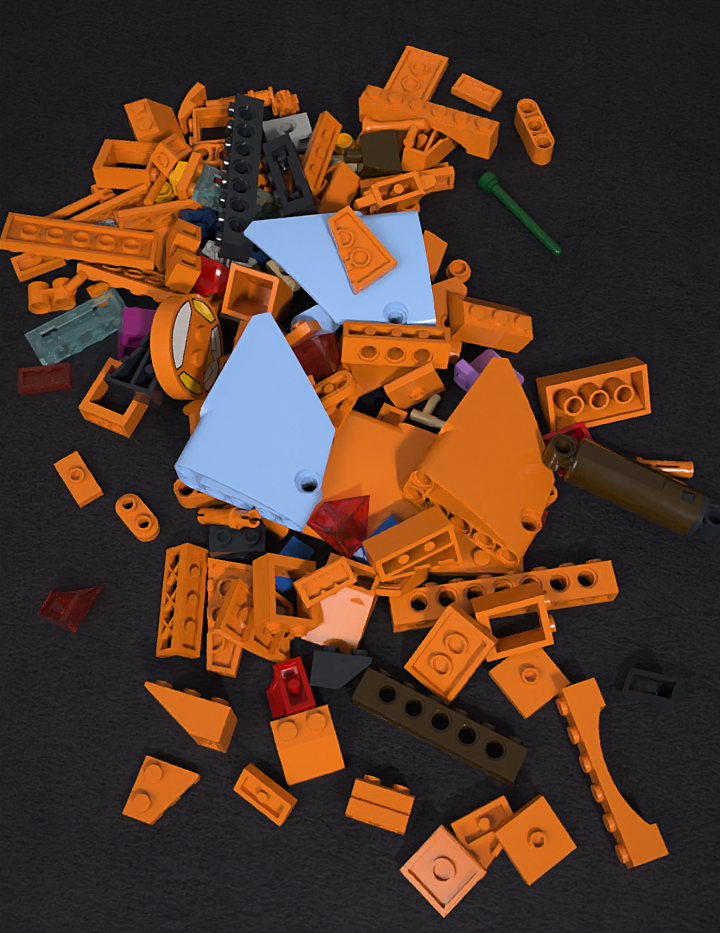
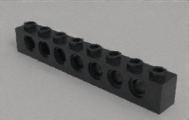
(241, 178)

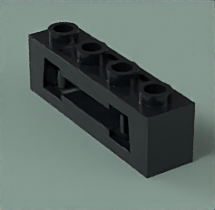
(284, 153)

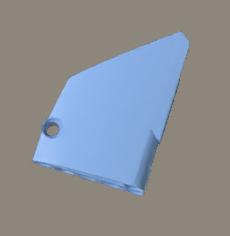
(310, 257)

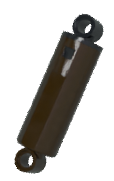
(633, 487)

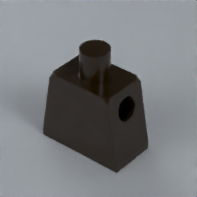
(375, 154)

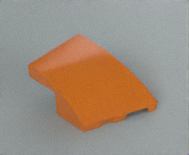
(237, 624)

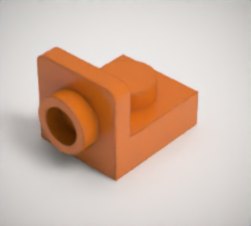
(170, 152)

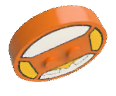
(185, 346)

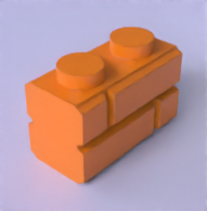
(380, 804)

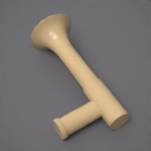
(425, 417)

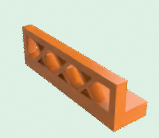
(320, 150)
(442, 171)
(105, 210)
(154, 216)
(186, 600)

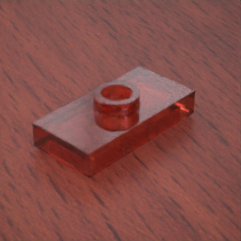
(44, 378)

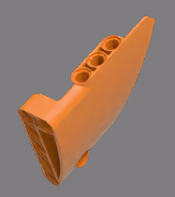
(374, 461)
(488, 467)

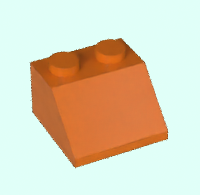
(152, 121)
(307, 745)

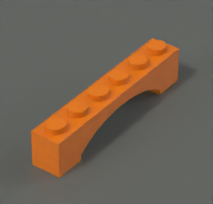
(471, 131)
(635, 837)

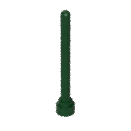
(490, 183)

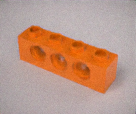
(395, 344)

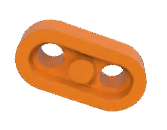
(335, 388)
(136, 516)

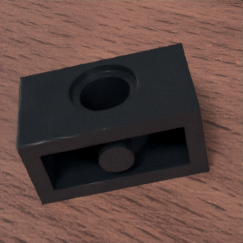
(238, 545)

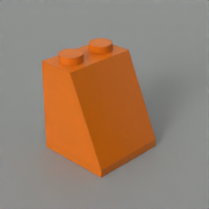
(255, 293)

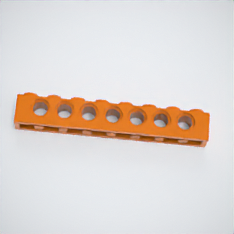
(598, 573)

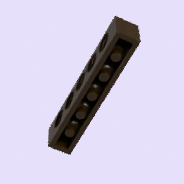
(447, 740)

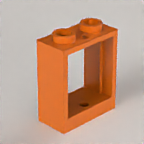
(206, 118)
(128, 152)
(104, 417)
(264, 595)
(509, 600)

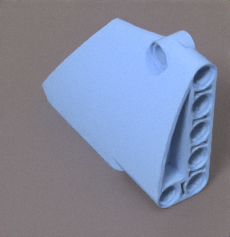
(261, 432)

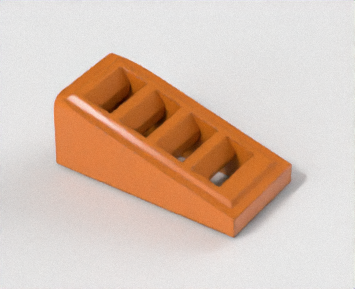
(403, 585)

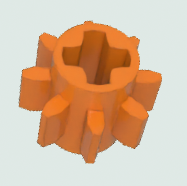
(285, 104)

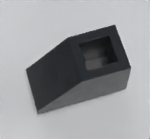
(336, 669)

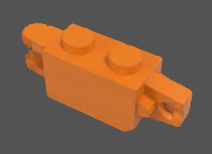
(395, 193)

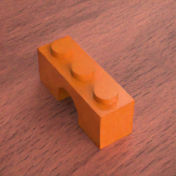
(181, 262)

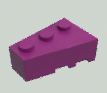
(133, 327)

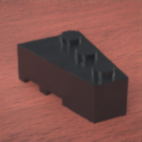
(137, 377)

